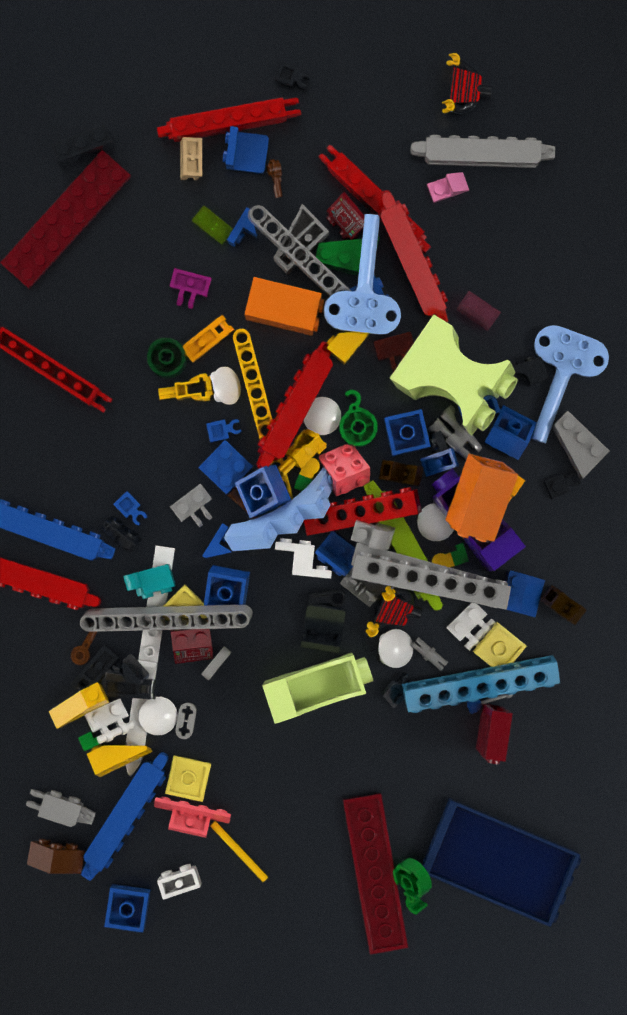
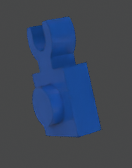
(219, 430)
(129, 506)

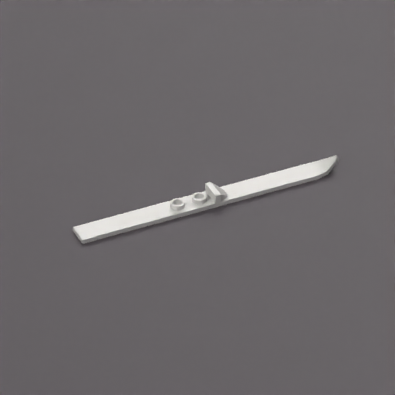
(148, 658)

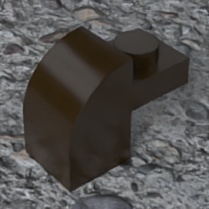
(401, 473)
(563, 605)

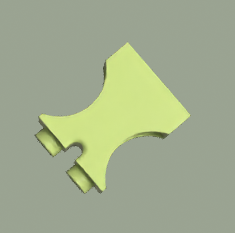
(440, 369)
(316, 686)

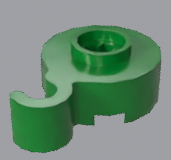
(357, 415)
(414, 881)

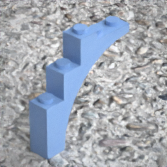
(287, 519)

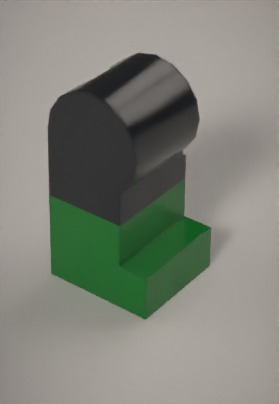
(84, 733)

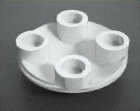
(225, 385)
(323, 416)
(432, 523)
(395, 648)
(158, 716)

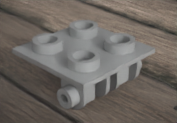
(364, 590)

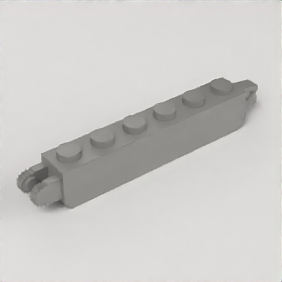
(482, 152)

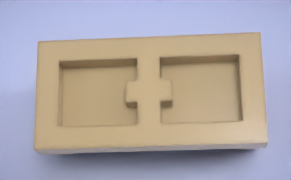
(190, 158)

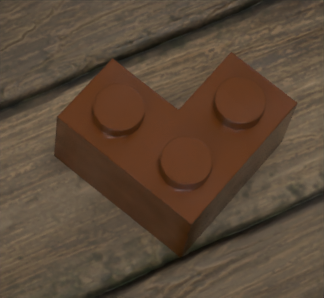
(55, 858)

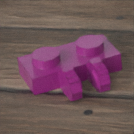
(190, 283)

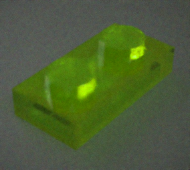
(212, 225)

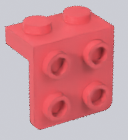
(346, 468)

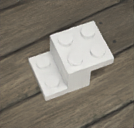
(303, 558)

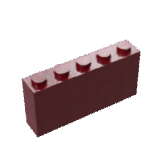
(494, 733)

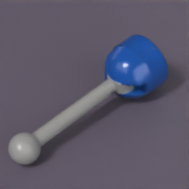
(474, 707)

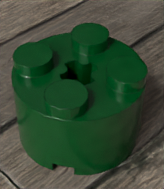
(177, 361)

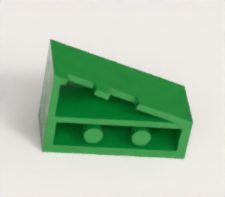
(341, 255)

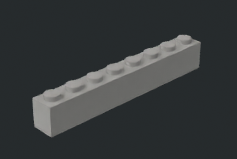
(411, 575)

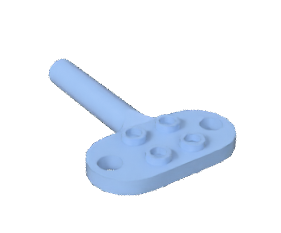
(362, 308)
(569, 355)

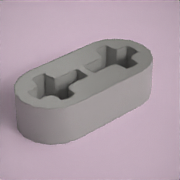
(216, 663)
(190, 721)

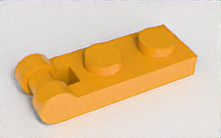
(207, 339)

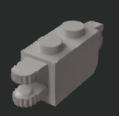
(61, 809)

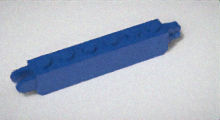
(53, 533)
(123, 815)

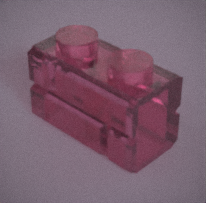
(478, 310)

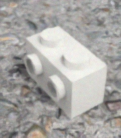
(179, 882)

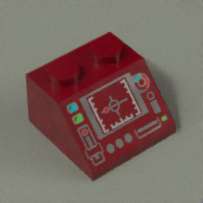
(346, 218)
(191, 645)

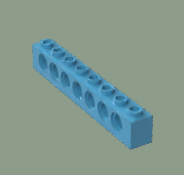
(471, 679)

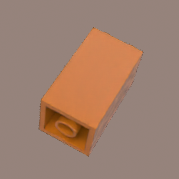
(284, 306)
(481, 498)

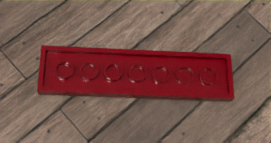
(65, 219)
(375, 873)

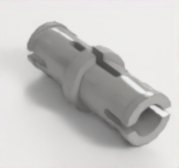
(429, 653)

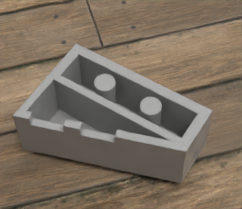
(308, 231)
(579, 444)

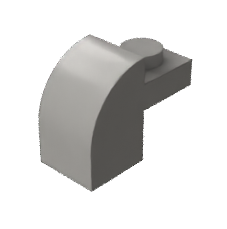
(376, 536)

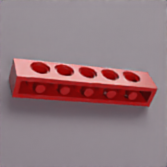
(410, 506)

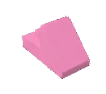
(447, 187)

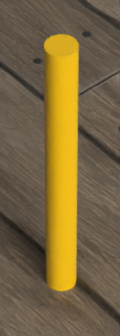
(239, 851)

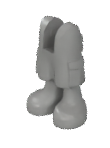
(459, 437)

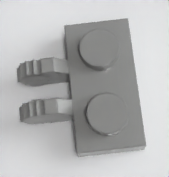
(191, 503)

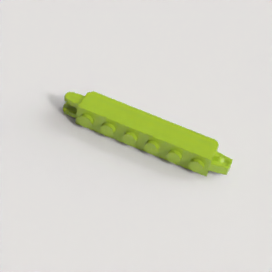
(403, 542)

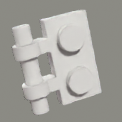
(467, 621)
(107, 715)

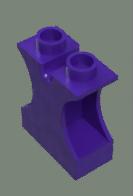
(489, 553)

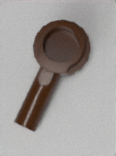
(275, 171)
(81, 654)

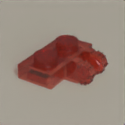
(393, 347)

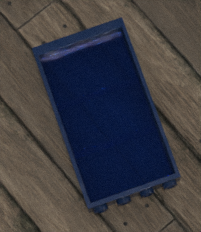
(501, 862)

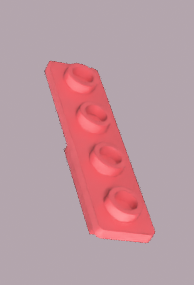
(191, 818)

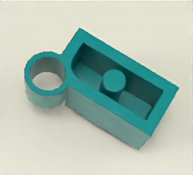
(151, 581)

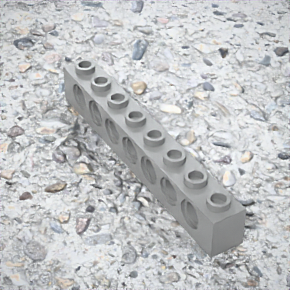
(499, 599)

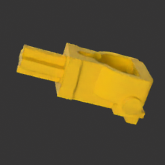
(180, 389)
(303, 449)

